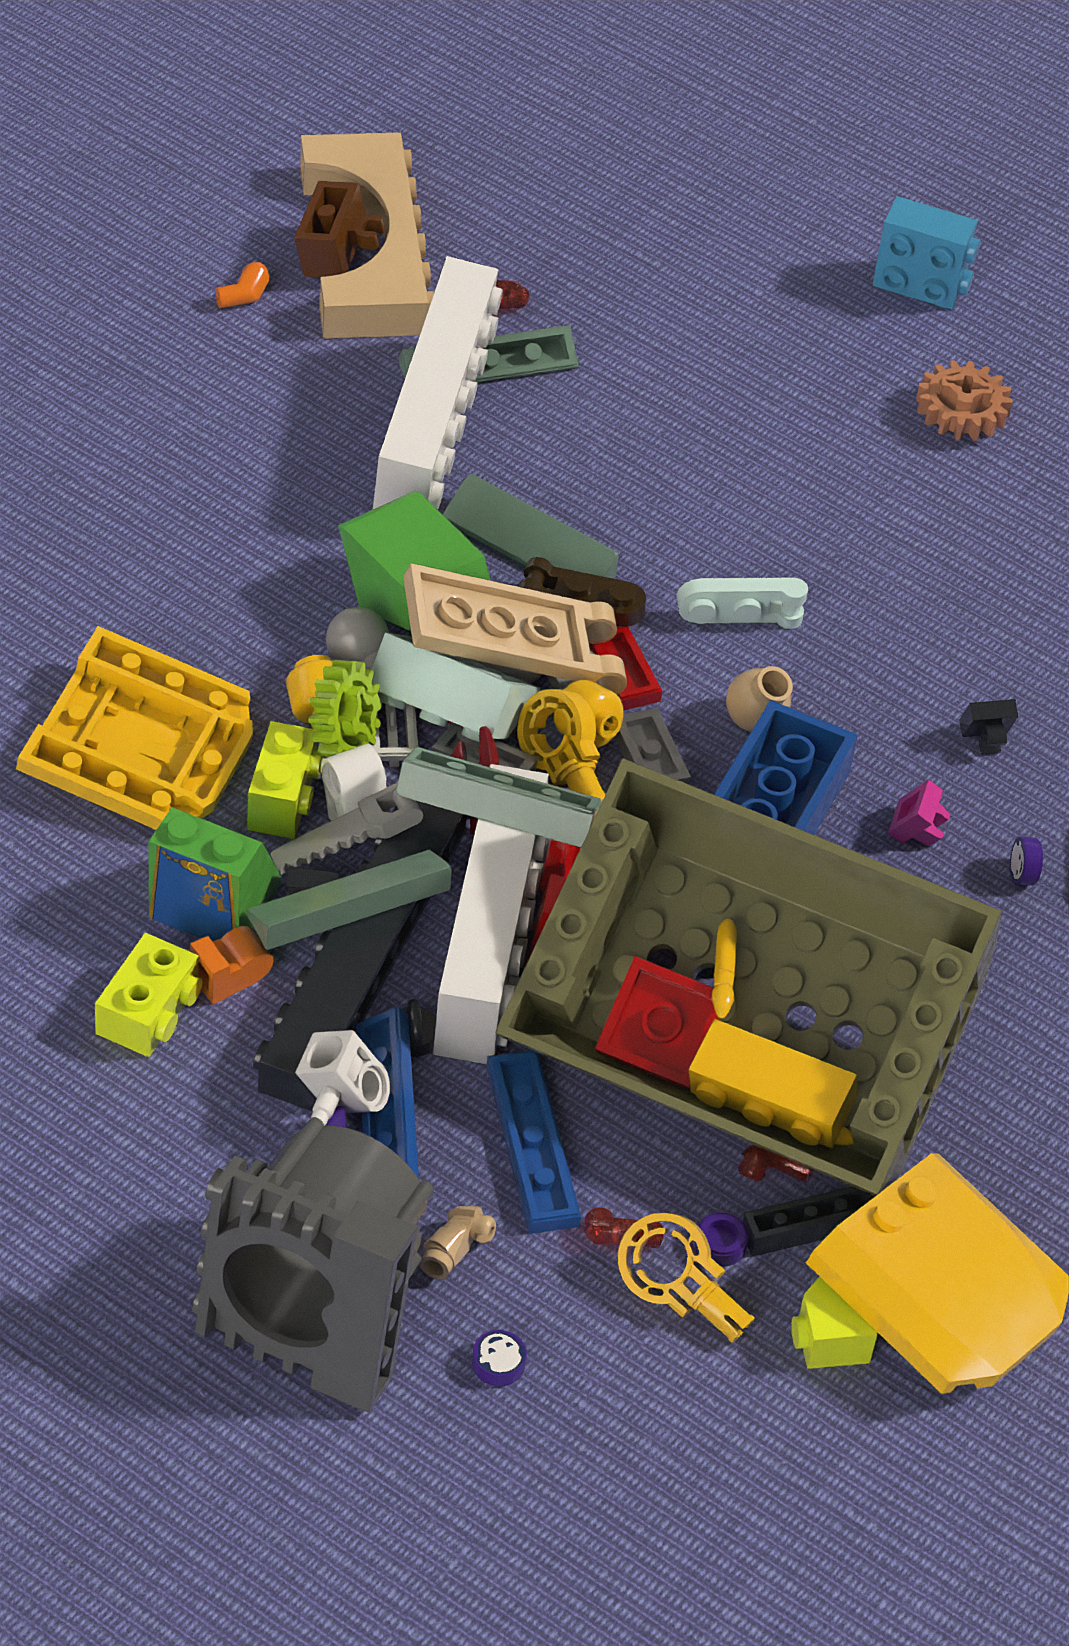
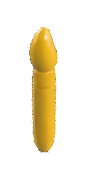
(724, 968)

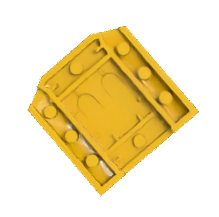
(141, 733)
(944, 1277)

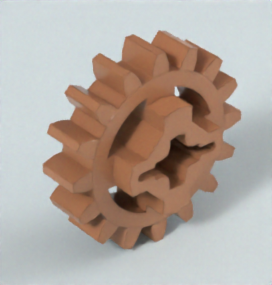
(964, 400)

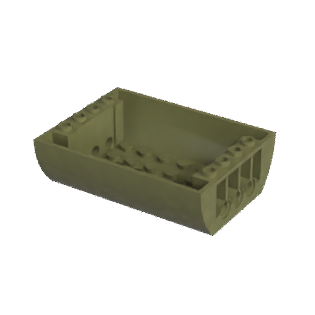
(811, 932)

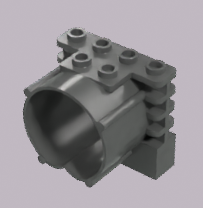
(314, 1258)

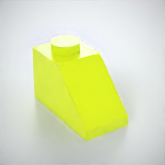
(831, 1330)

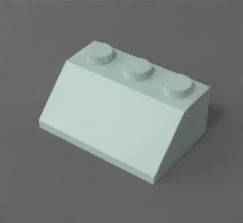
(449, 688)

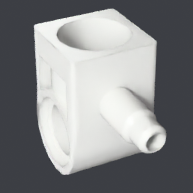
(351, 778)
(343, 1072)

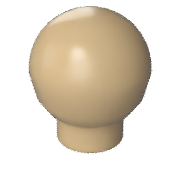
(752, 692)

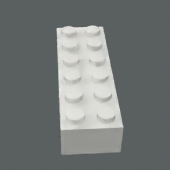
(439, 383)
(486, 936)

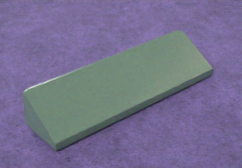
(521, 354)
(524, 530)
(497, 796)
(350, 898)

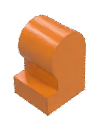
(231, 962)

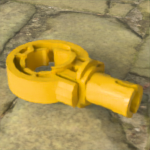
(577, 755)
(708, 1299)

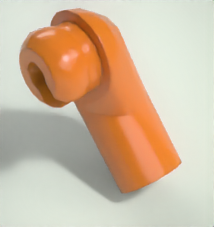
(248, 288)

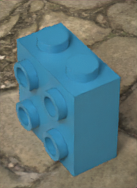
(926, 253)

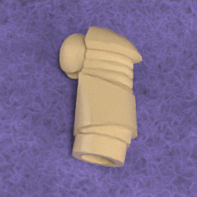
(454, 1240)

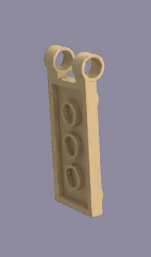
(503, 626)

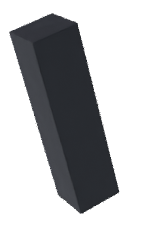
(800, 1220)

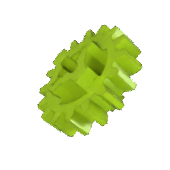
(344, 708)

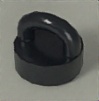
(421, 1028)

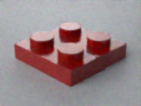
(658, 1022)

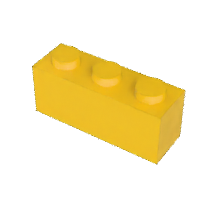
(772, 1084)

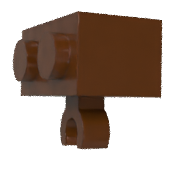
(334, 228)

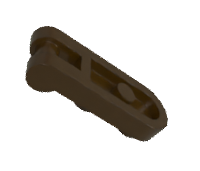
(625, 597)

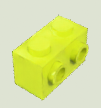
(283, 780)
(148, 995)

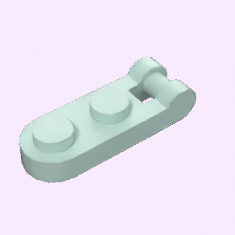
(743, 601)

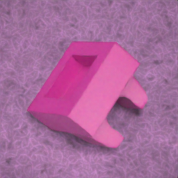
(919, 815)

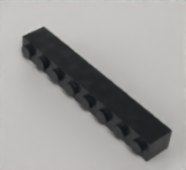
(351, 963)

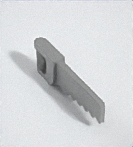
(352, 827)

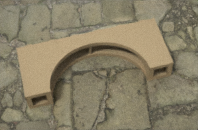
(390, 289)

